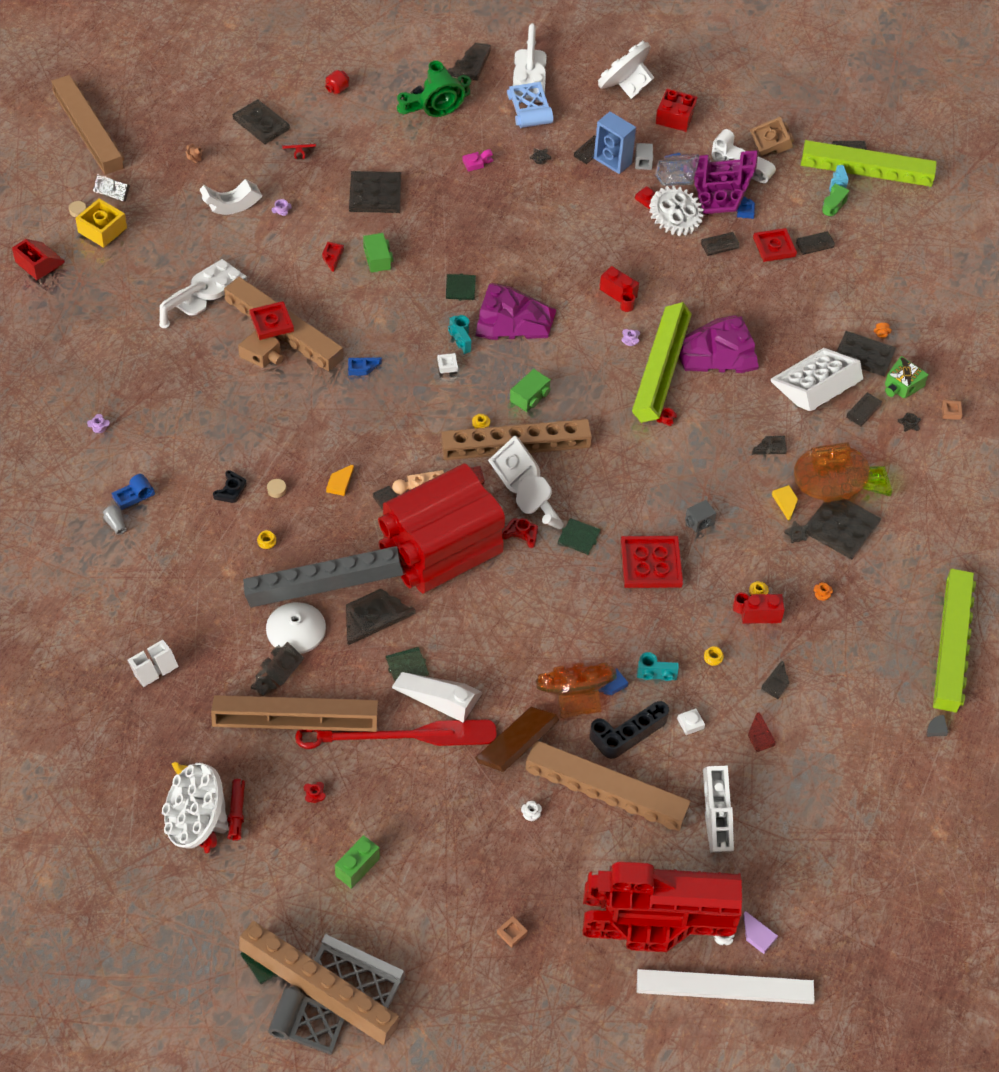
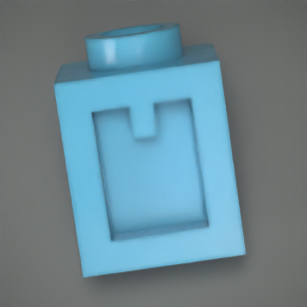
(839, 177)

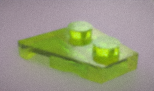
(879, 481)

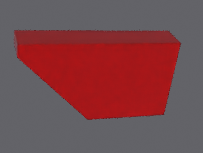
(332, 254)

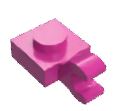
(475, 161)

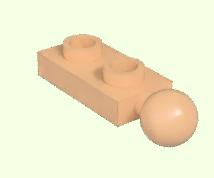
(413, 481)

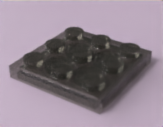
(375, 192)
(842, 526)

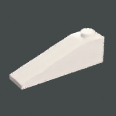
(443, 695)

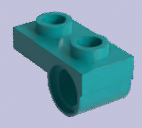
(459, 329)
(657, 670)

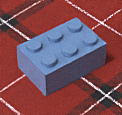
(614, 142)

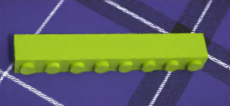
(869, 163)
(661, 362)
(953, 641)

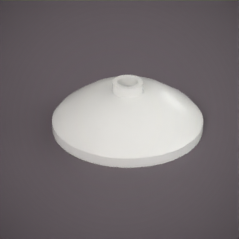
(302, 634)

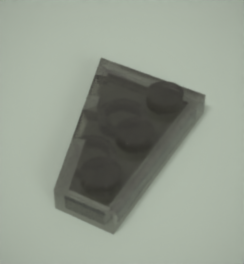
(472, 62)

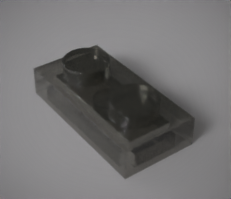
(111, 187)
(720, 243)
(815, 243)

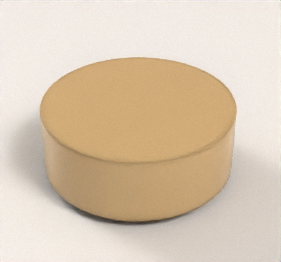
(76, 208)
(276, 488)

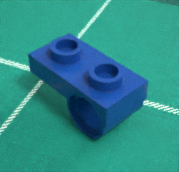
(135, 492)

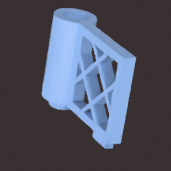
(533, 114)

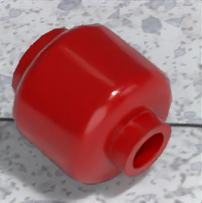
(337, 82)

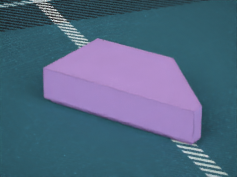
(758, 934)

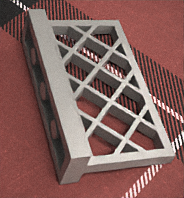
(364, 961)

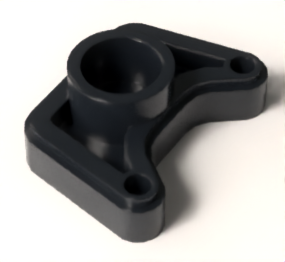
(233, 488)

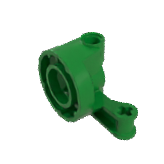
(441, 93)

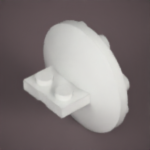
(629, 71)
(195, 806)

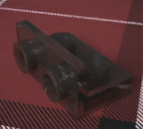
(282, 663)

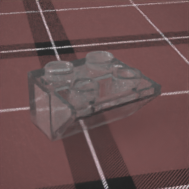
(677, 169)

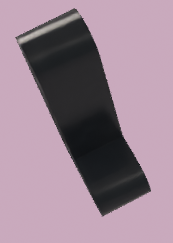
(653, 716)

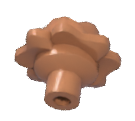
(194, 153)

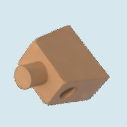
(260, 351)

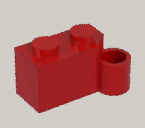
(620, 288)
(759, 608)

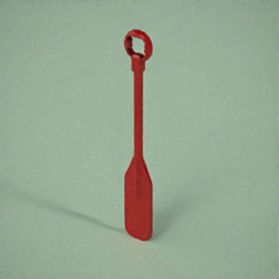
(436, 733)

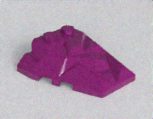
(724, 182)
(513, 314)
(721, 346)

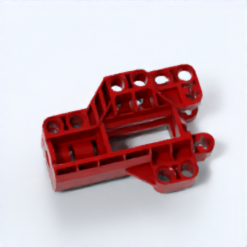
(660, 906)

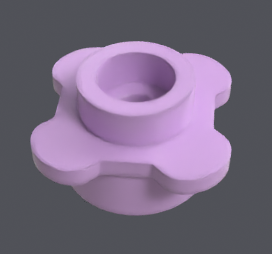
(281, 207)
(630, 337)
(98, 424)

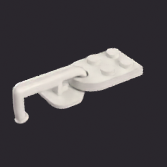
(530, 66)
(204, 286)
(522, 477)

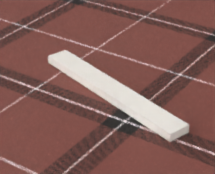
(725, 986)

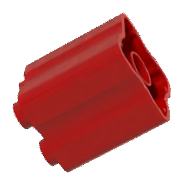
(443, 528)

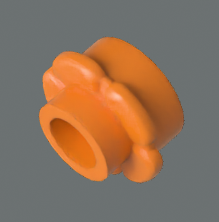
(882, 330)
(823, 595)

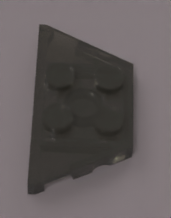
(374, 614)

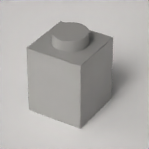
(643, 156)

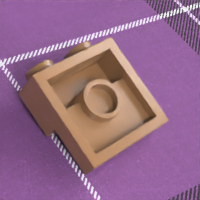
(772, 137)

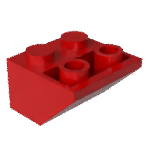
(676, 110)
(36, 258)

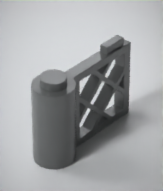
(289, 1015)

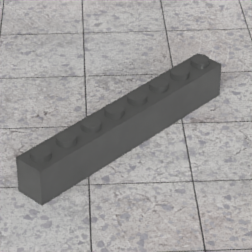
(323, 576)

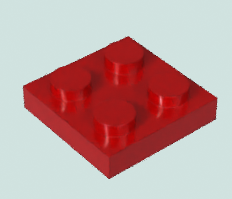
(774, 244)
(271, 320)

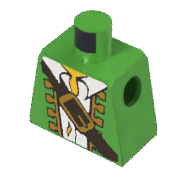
(905, 379)

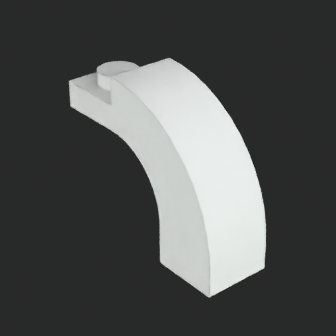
(233, 201)

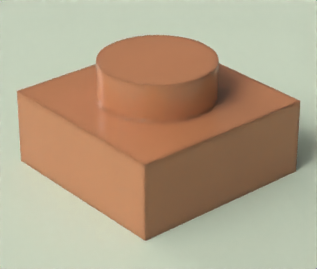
(951, 409)
(512, 932)

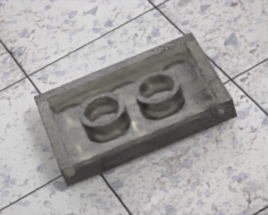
(261, 121)
(872, 354)

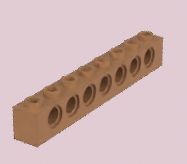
(535, 437)

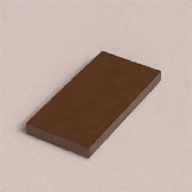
(517, 739)

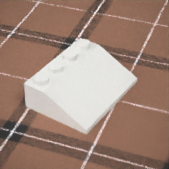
(818, 378)

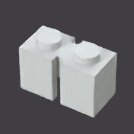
(163, 662)

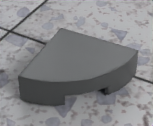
(937, 727)

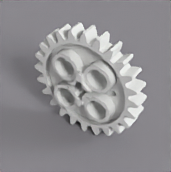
(676, 210)

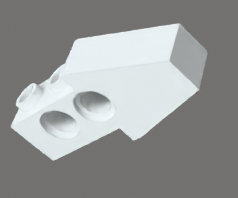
(718, 809)

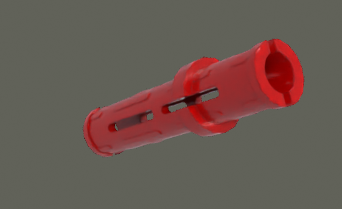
(236, 815)

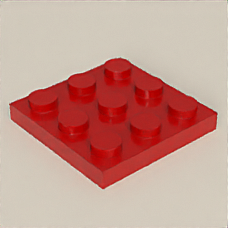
(651, 562)

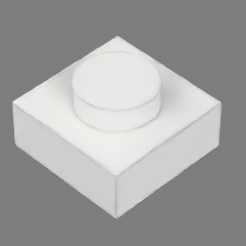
(447, 363)
(691, 721)

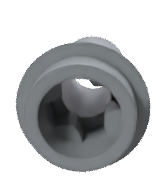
(114, 518)

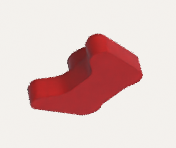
(522, 529)

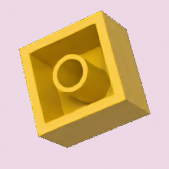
(101, 222)

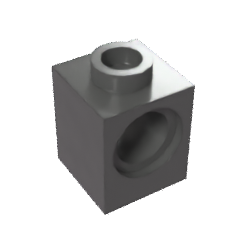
(700, 516)

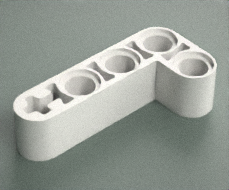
(724, 150)

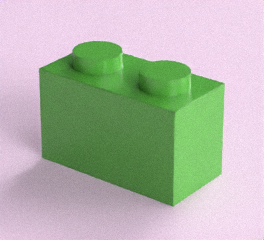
(377, 252)
(530, 390)
(357, 861)

